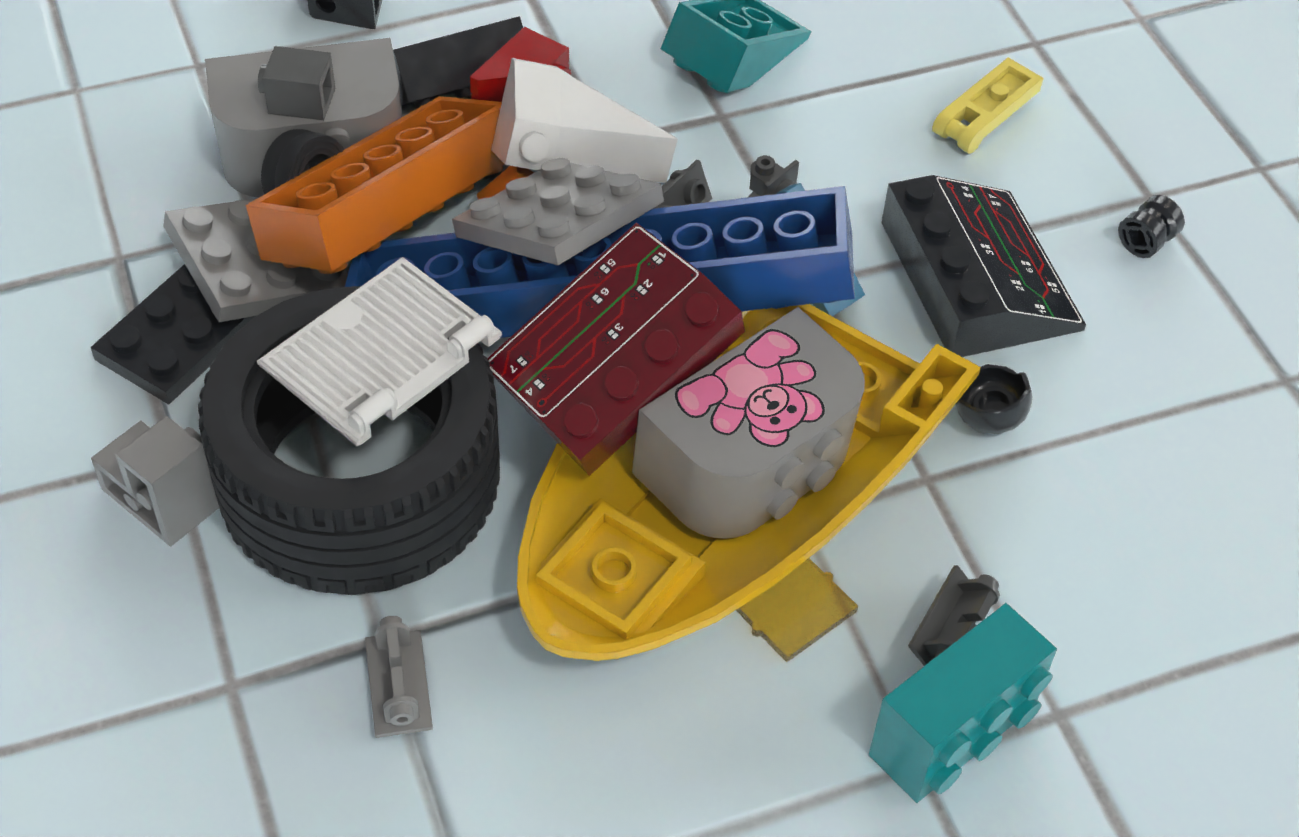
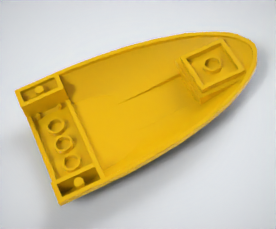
(621, 575)

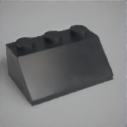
(449, 61)

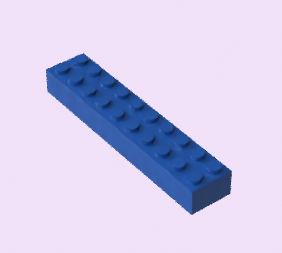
(751, 248)

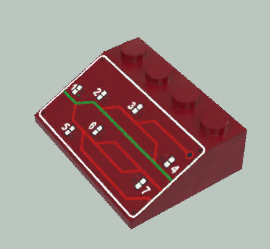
(615, 344)

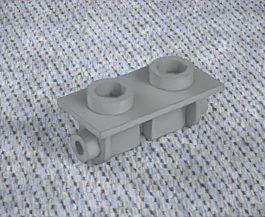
(397, 679)

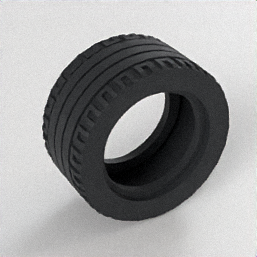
(345, 531)

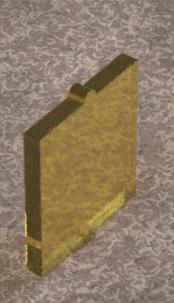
(798, 610)

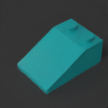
(731, 40)

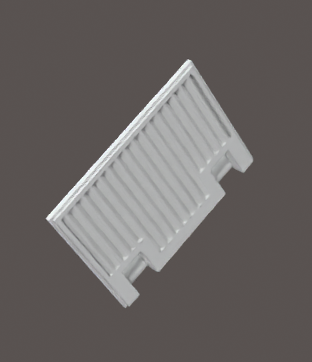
(379, 350)

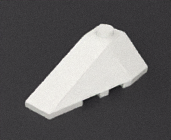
(558, 116)

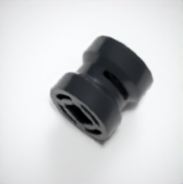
(1151, 226)

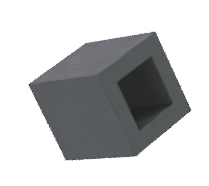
(297, 82)

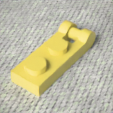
(987, 104)

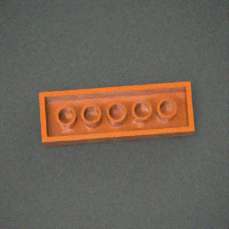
(377, 185)

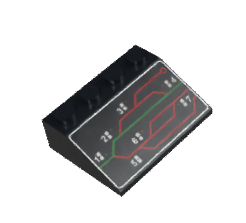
(976, 265)

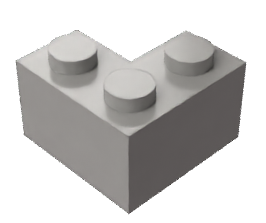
(159, 477)

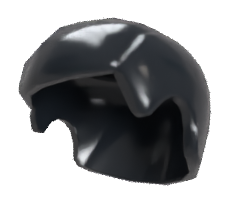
(996, 400)

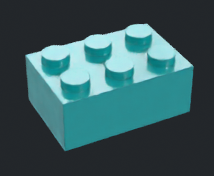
(962, 703)

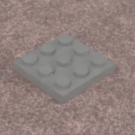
(557, 210)
(226, 264)

